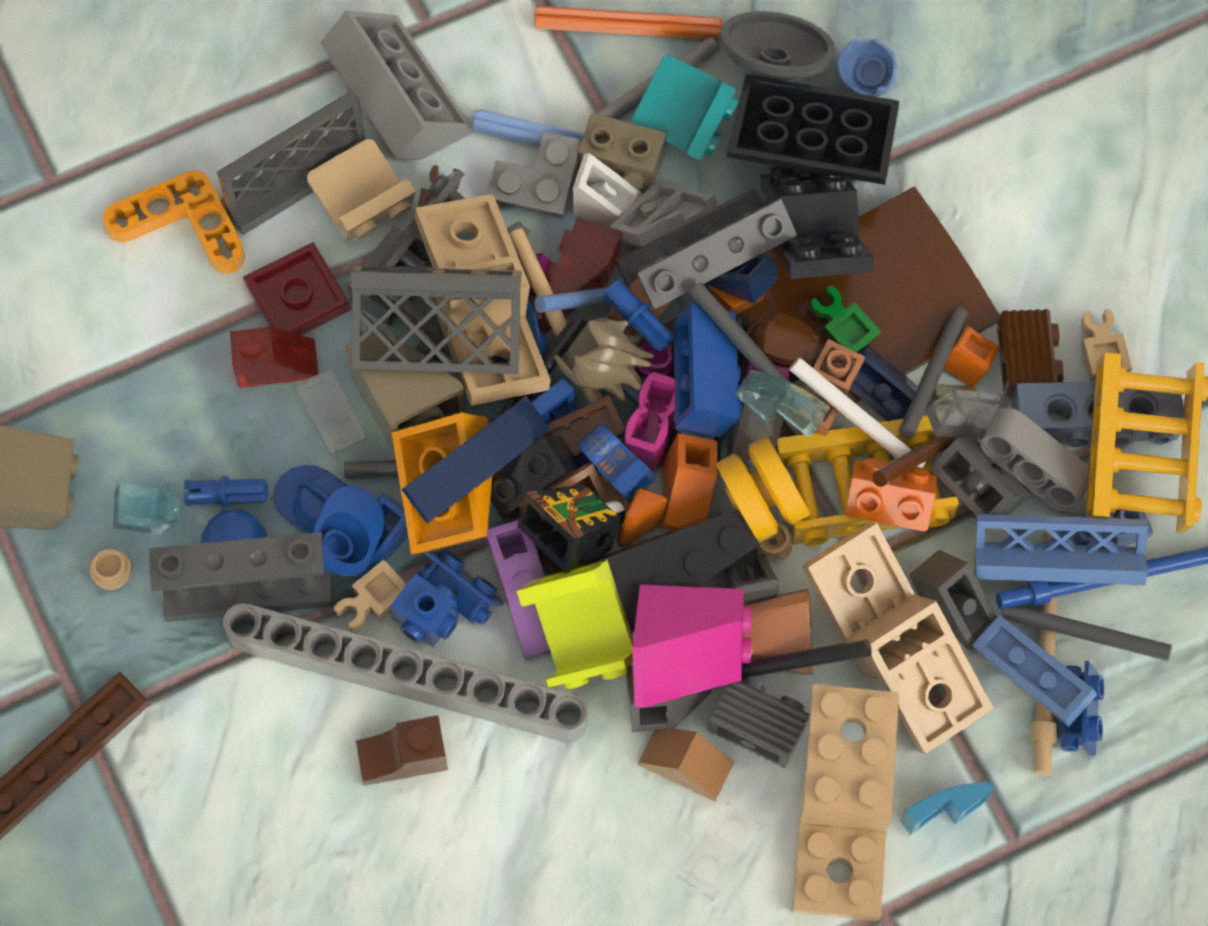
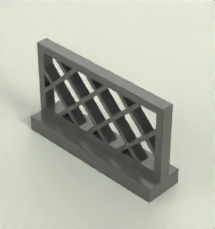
(284, 178)
(435, 283)

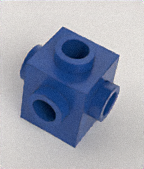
(425, 611)

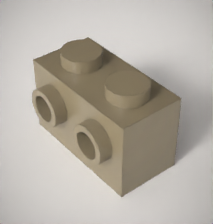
(625, 148)

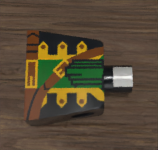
(570, 524)

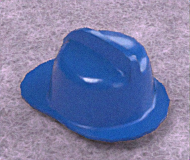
(302, 494)
(350, 530)

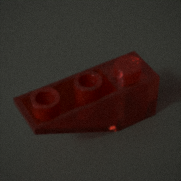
(584, 262)

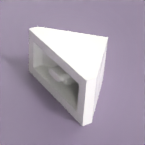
(601, 192)

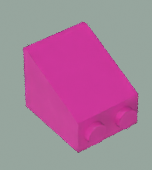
(688, 641)

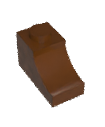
(403, 751)

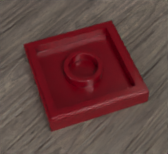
(297, 291)

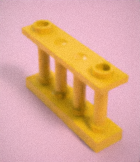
(838, 449)
(1107, 459)

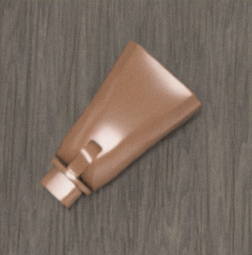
(781, 626)

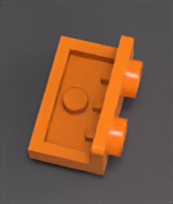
(901, 503)

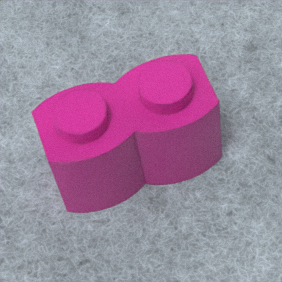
(652, 421)

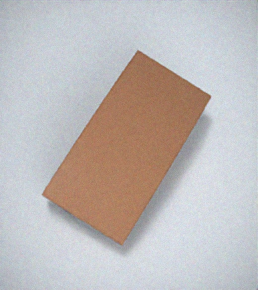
(840, 368)

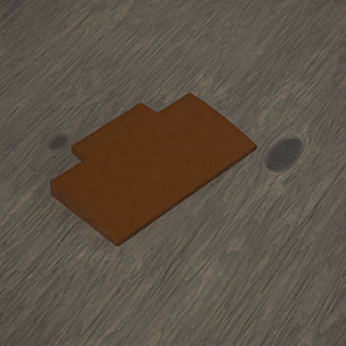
(907, 296)

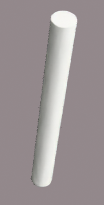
(849, 409)

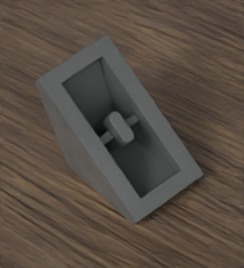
(753, 575)

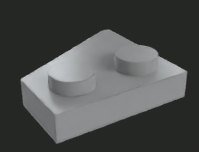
(662, 211)

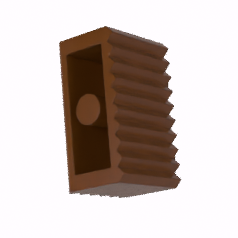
(1028, 348)

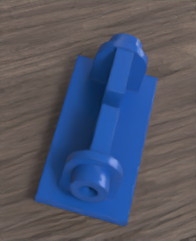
(473, 594)
(1087, 726)

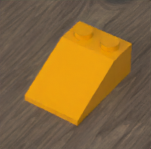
(417, 451)

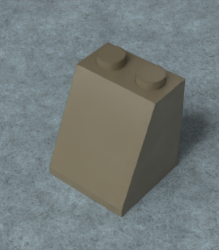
(404, 396)
(35, 479)

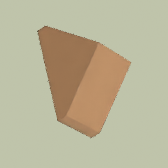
(687, 760)

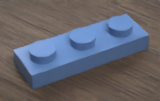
(1034, 670)

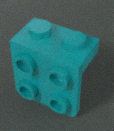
(686, 106)

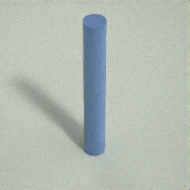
(570, 300)

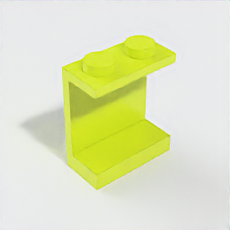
(581, 624)

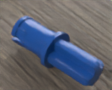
(637, 315)
(225, 491)

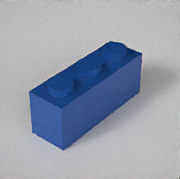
(704, 374)

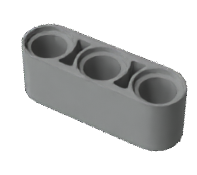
(1036, 460)

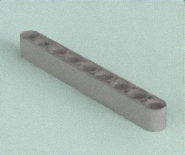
(390, 658)

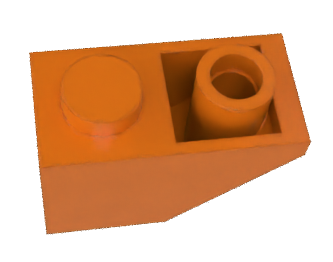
(688, 480)

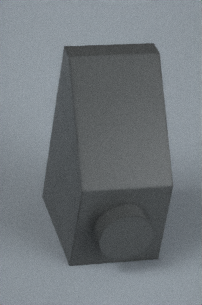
(957, 594)

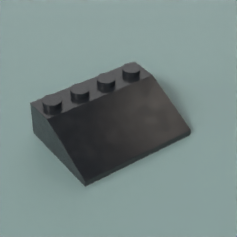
(814, 129)

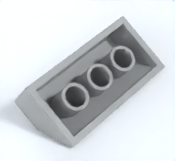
(395, 84)

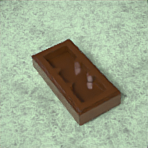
(581, 422)

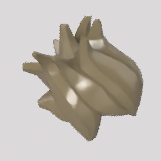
(605, 357)

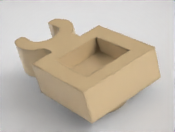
(1102, 341)
(374, 594)

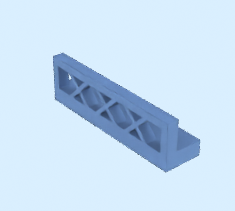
(1059, 557)

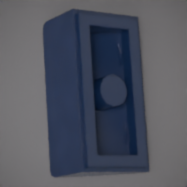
(883, 386)

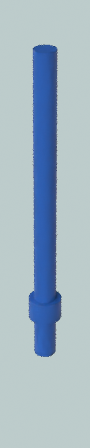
(1041, 592)

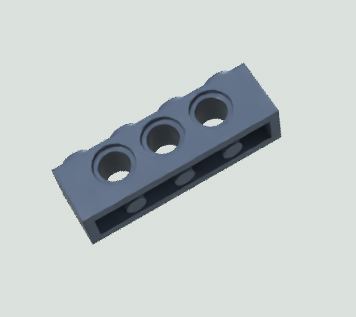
(1075, 402)

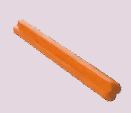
(628, 22)

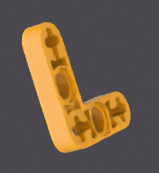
(191, 207)

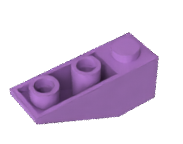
(515, 565)

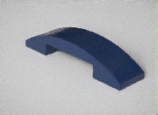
(476, 460)

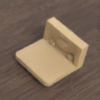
(360, 190)

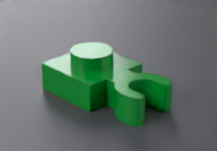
(846, 326)

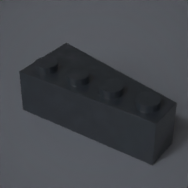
(679, 557)

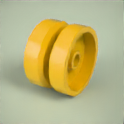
(762, 489)

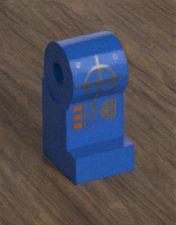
(615, 462)

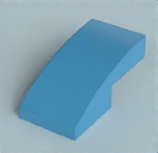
(955, 801)

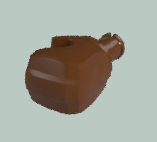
(786, 339)

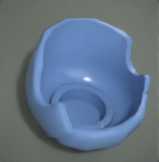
(867, 67)

